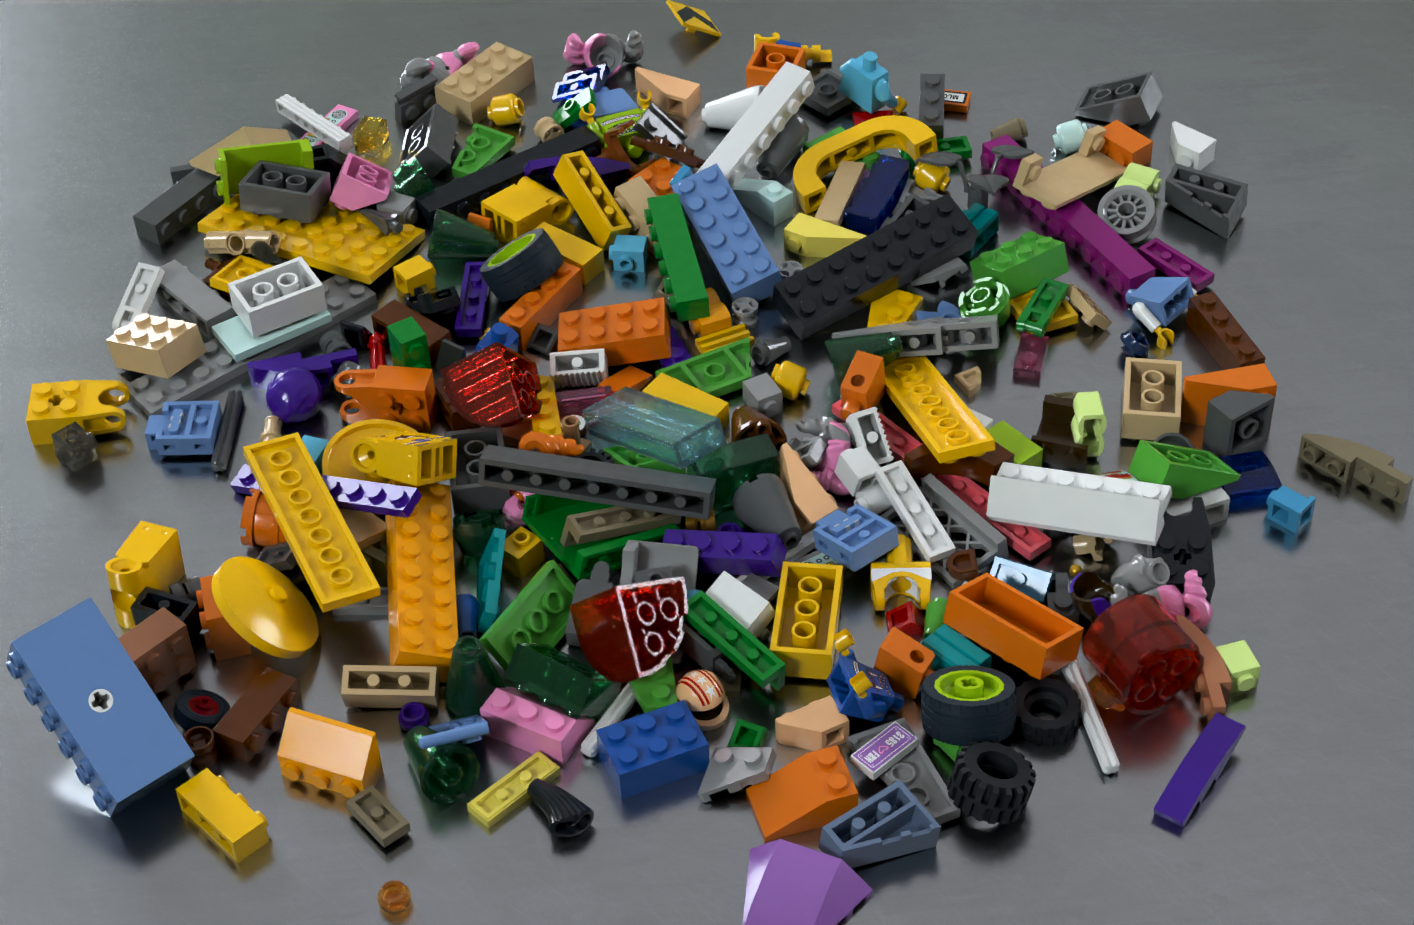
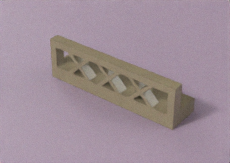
(611, 523)

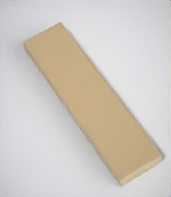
(841, 191)

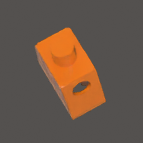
(862, 384)
(904, 663)

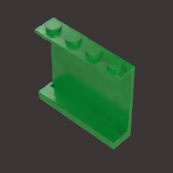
(547, 518)

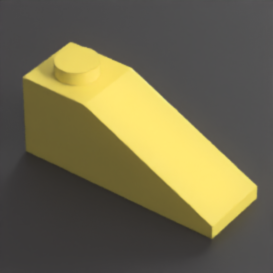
(816, 237)

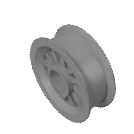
(1128, 200)

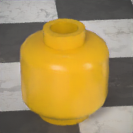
(505, 109)
(932, 177)
(790, 379)

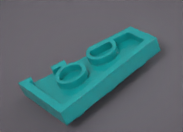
(489, 580)

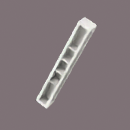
(314, 123)

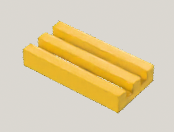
(722, 338)

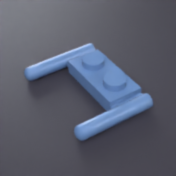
(464, 729)

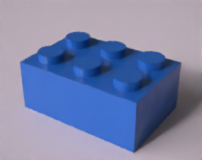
(653, 749)

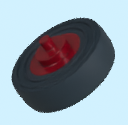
(199, 708)

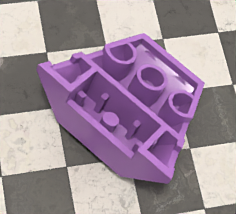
(799, 886)

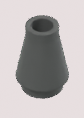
(768, 350)

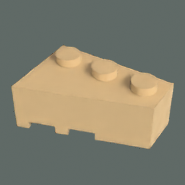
(632, 201)

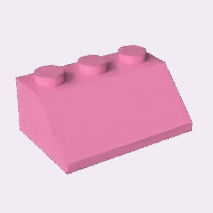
(360, 184)
(533, 725)

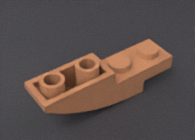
(1214, 678)

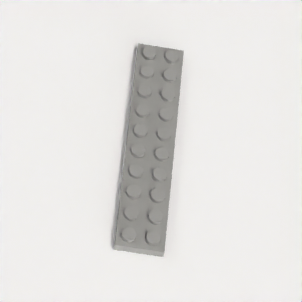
(216, 366)

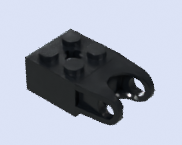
(1187, 546)

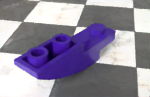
(322, 366)

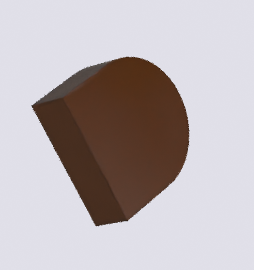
(963, 565)

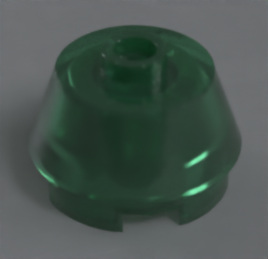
(411, 179)
(475, 530)

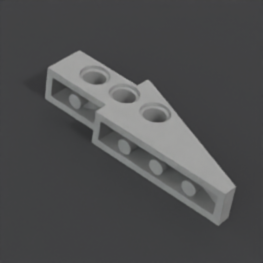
(938, 334)

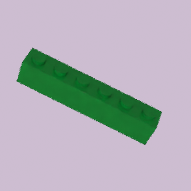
(677, 258)

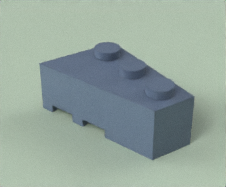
(881, 828)

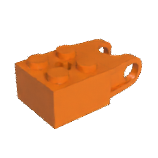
(390, 394)

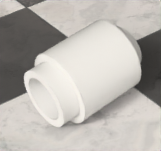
(873, 499)

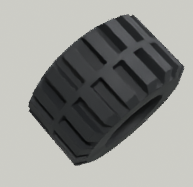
(991, 782)

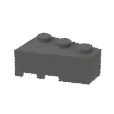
(1206, 198)

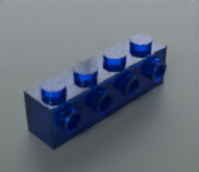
(877, 195)

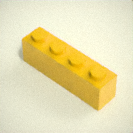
(591, 199)

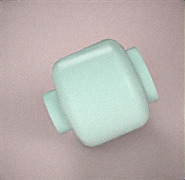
(1069, 136)

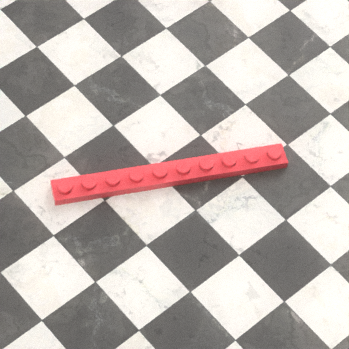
(1024, 539)

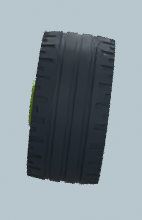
(521, 265)
(968, 705)

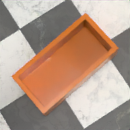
(625, 330)
(1013, 625)

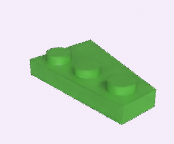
(481, 150)

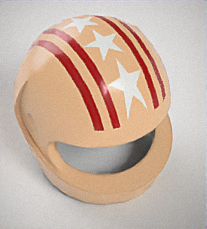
(701, 693)

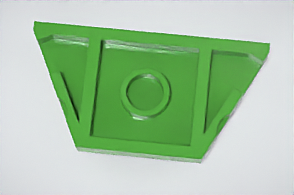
(715, 371)

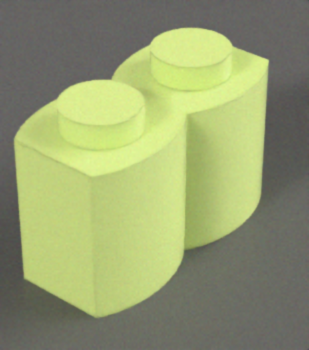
(1142, 177)
(1089, 422)

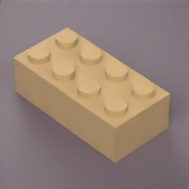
(489, 74)

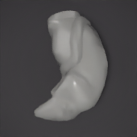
(1141, 574)

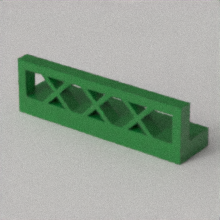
(735, 641)

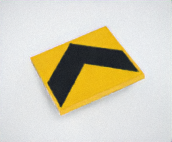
(693, 18)

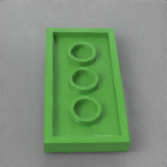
(534, 616)

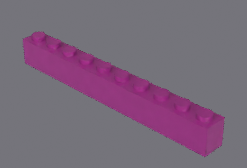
(1079, 229)

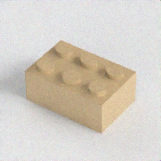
(156, 345)
(1151, 398)

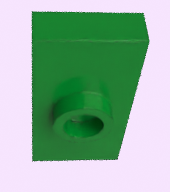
(570, 110)

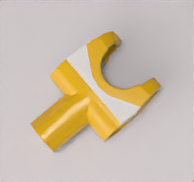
(900, 576)

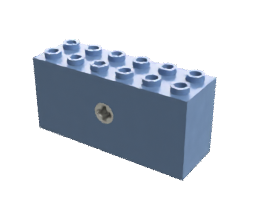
(98, 707)

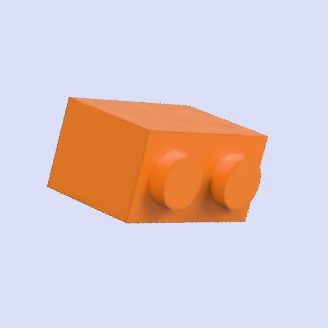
(1126, 145)

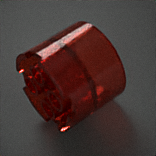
(1142, 653)

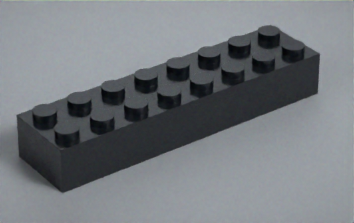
(874, 266)

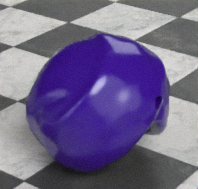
(294, 395)

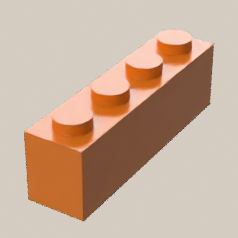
(544, 303)

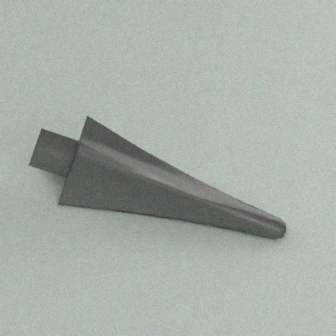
(384, 221)

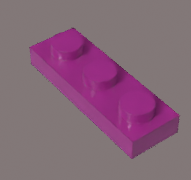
(1175, 263)

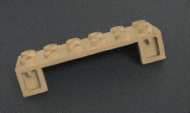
(1071, 176)

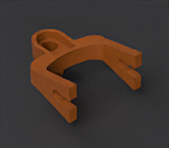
(616, 152)

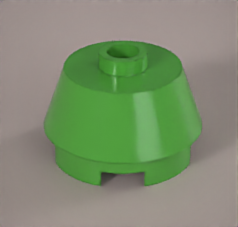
(986, 299)

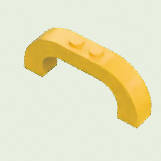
(852, 144)

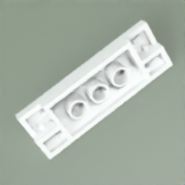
(1078, 503)

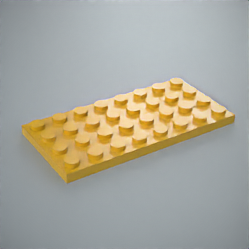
(334, 242)

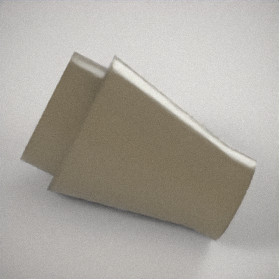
(1014, 128)

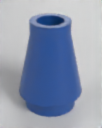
(467, 614)

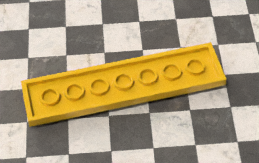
(935, 410)
(311, 522)

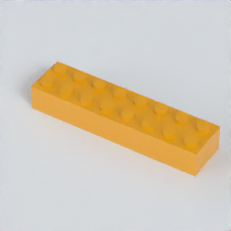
(422, 582)

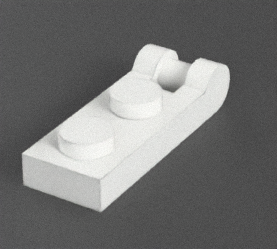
(138, 294)

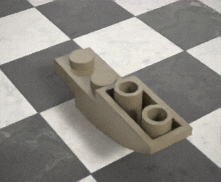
(1353, 460)

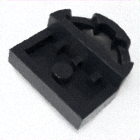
(426, 302)

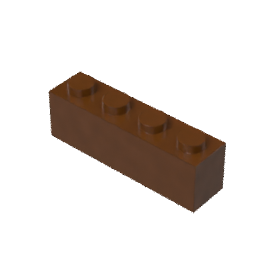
(1221, 333)

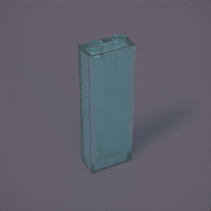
(654, 427)

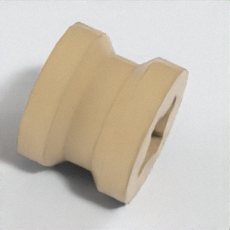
(547, 129)

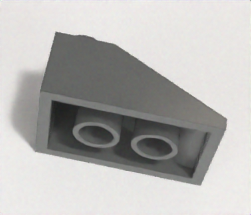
(1126, 100)

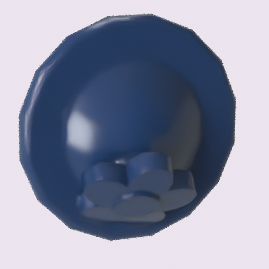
(1134, 343)

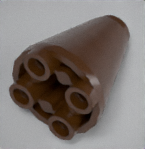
(748, 422)

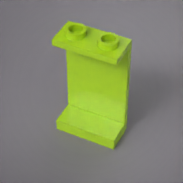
(238, 161)

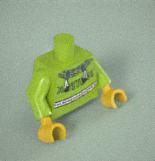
(607, 122)

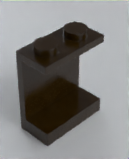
(1056, 434)

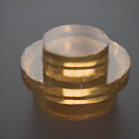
(394, 896)

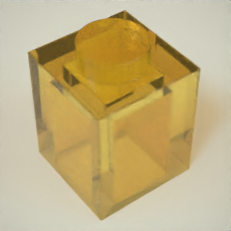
(370, 135)

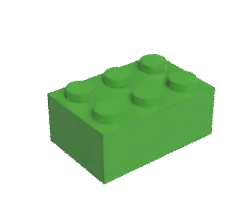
(1022, 262)

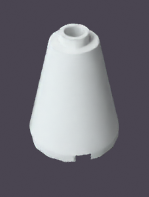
(727, 111)

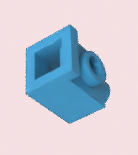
(1290, 509)

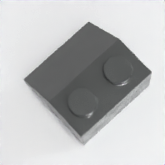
(1237, 421)

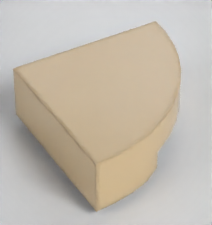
(969, 381)

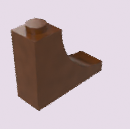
(922, 462)

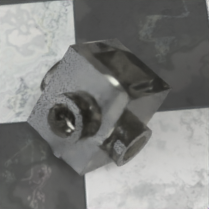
(75, 446)

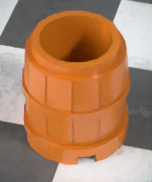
(259, 522)

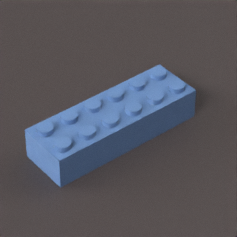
(727, 235)

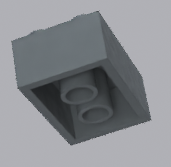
(284, 191)
(465, 491)

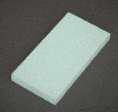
(241, 344)

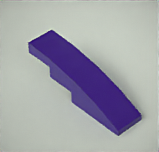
(605, 167)
(1199, 769)

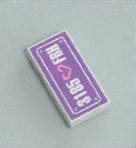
(884, 750)

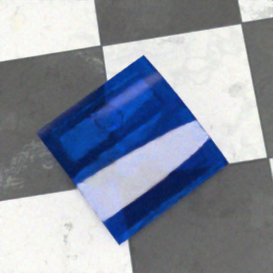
(578, 80)
(1255, 472)

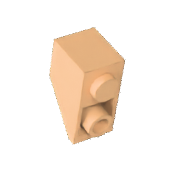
(813, 726)

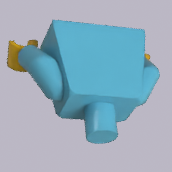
(868, 84)

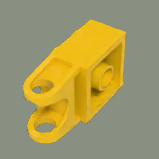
(79, 401)

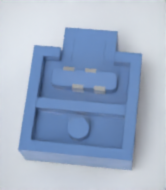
(184, 428)
(855, 537)

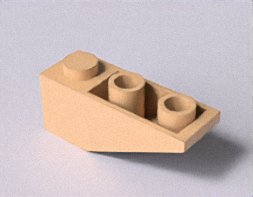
(669, 92)
(805, 492)

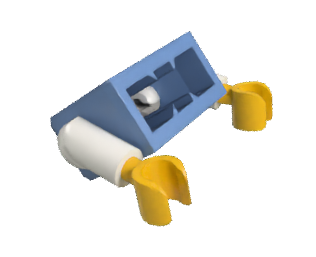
(1159, 303)

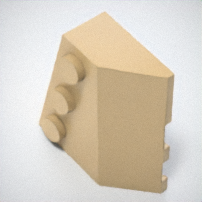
(242, 137)

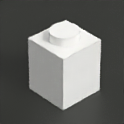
(856, 469)

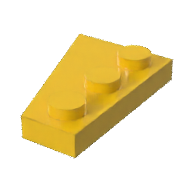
(894, 308)

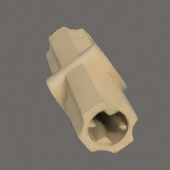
(238, 241)

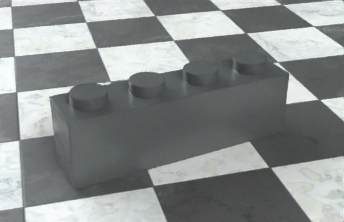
(177, 206)

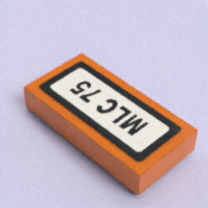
(956, 101)

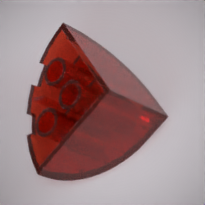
(494, 387)
(631, 627)

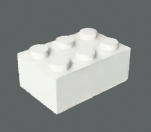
(277, 296)

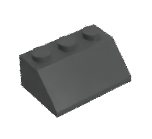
(431, 140)

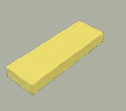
(512, 789)

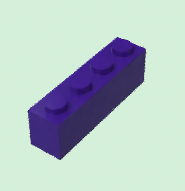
(733, 551)

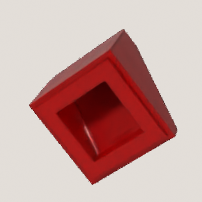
(907, 619)

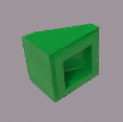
(748, 735)

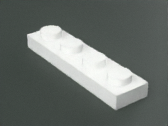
(915, 511)

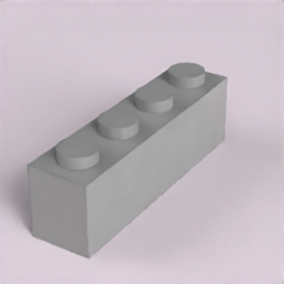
(193, 298)

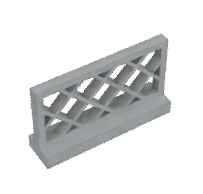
(964, 521)

